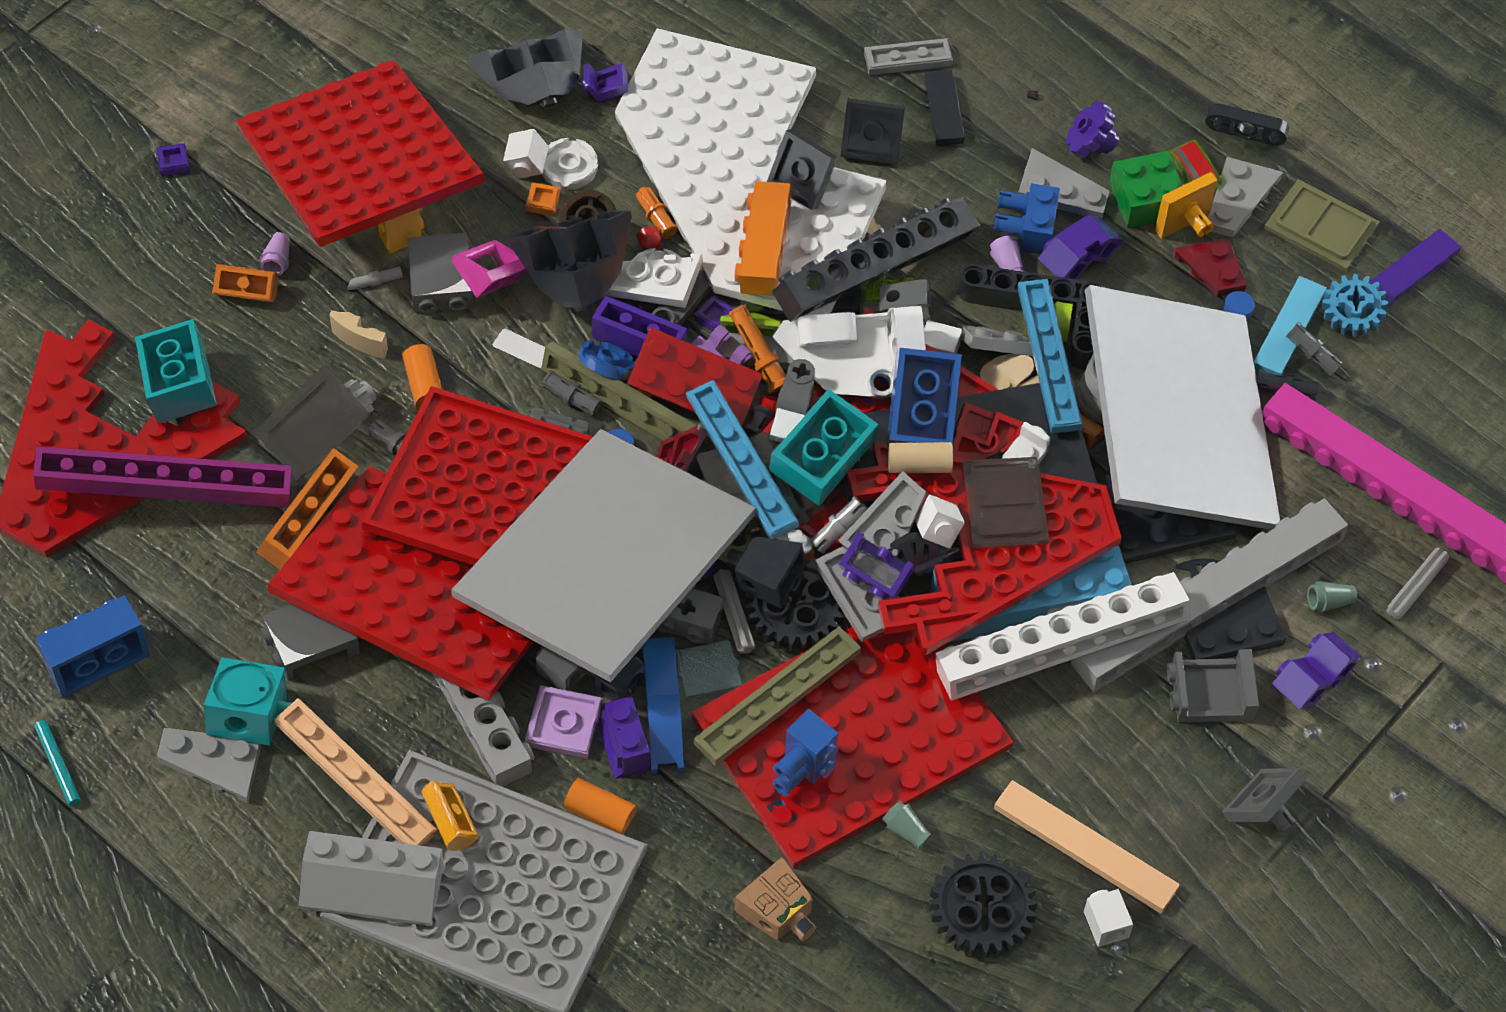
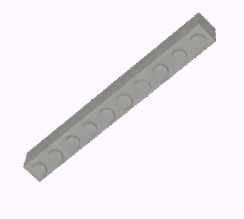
(1223, 584)

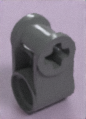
(797, 392)

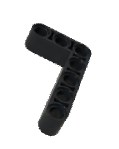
(984, 287)

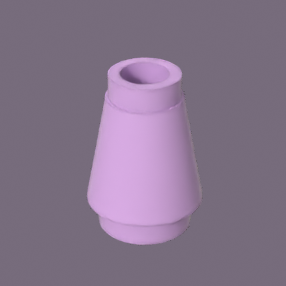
(1006, 253)
(276, 254)

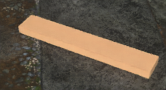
(354, 775)
(1086, 846)

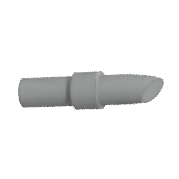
(375, 278)

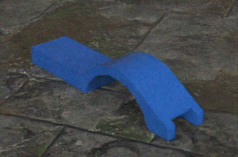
(663, 703)

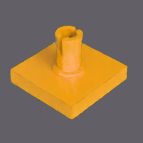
(1187, 207)

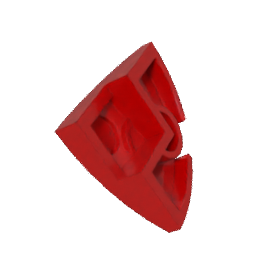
(983, 433)

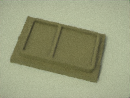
(1321, 225)

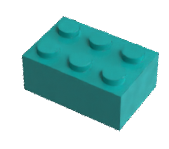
(175, 371)
(823, 447)

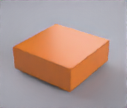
(543, 199)

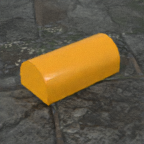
(449, 815)

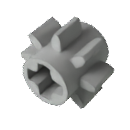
(363, 393)

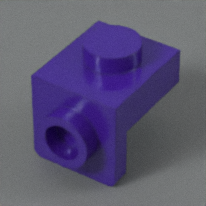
(605, 83)

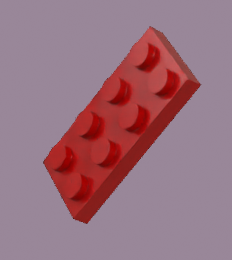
(674, 367)

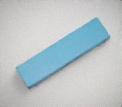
(1298, 308)

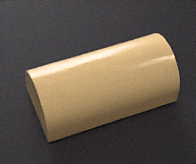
(920, 457)

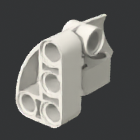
(853, 348)

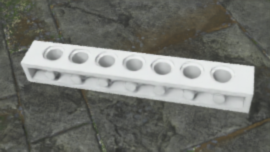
(1062, 635)

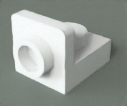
(1030, 443)

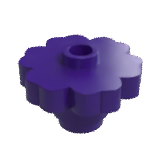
(1093, 131)

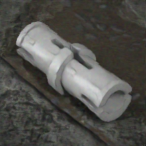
(838, 524)

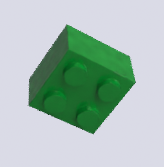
(1140, 184)

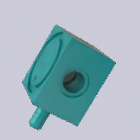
(245, 701)

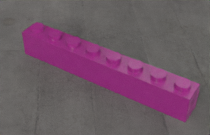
(162, 477)

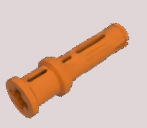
(766, 361)

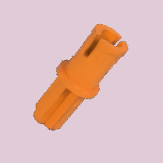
(656, 212)

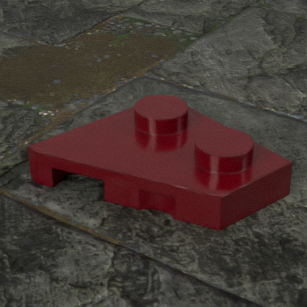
(1214, 265)
(682, 447)

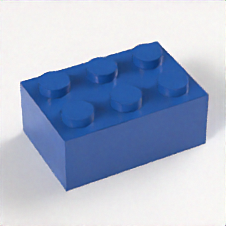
(923, 396)
(93, 646)

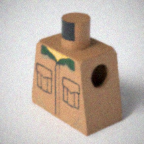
(777, 903)

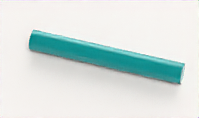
(57, 763)

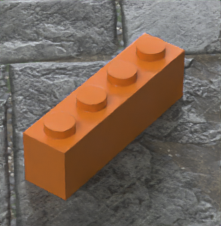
(764, 238)
(307, 509)

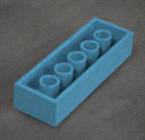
(1093, 579)

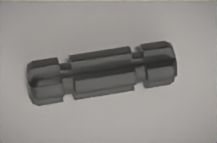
(560, 420)

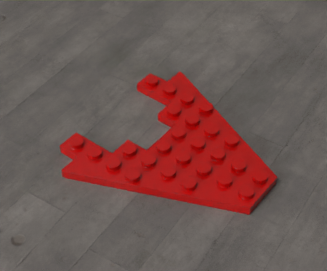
(61, 417)
(991, 578)

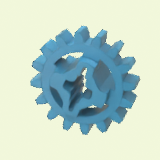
(1340, 307)

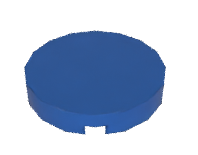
(607, 359)

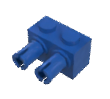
(1038, 216)
(808, 753)

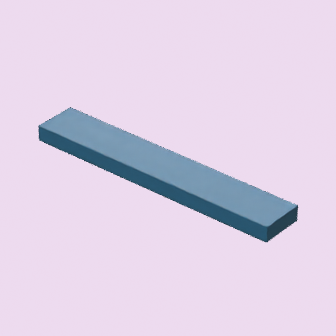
(1049, 356)
(742, 460)

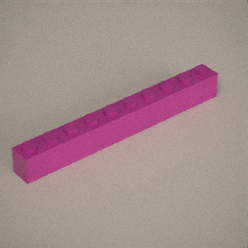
(1388, 478)

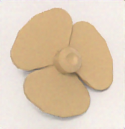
(1009, 371)

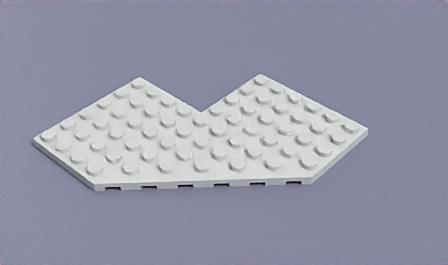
(709, 129)

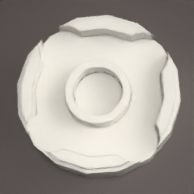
(570, 164)

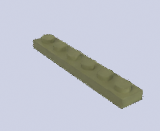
(615, 394)
(777, 696)

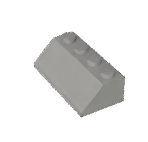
(370, 878)

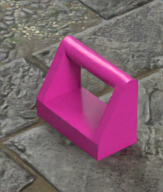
(482, 280)

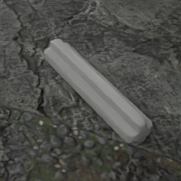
(1417, 583)
(734, 611)

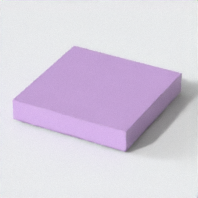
(564, 722)

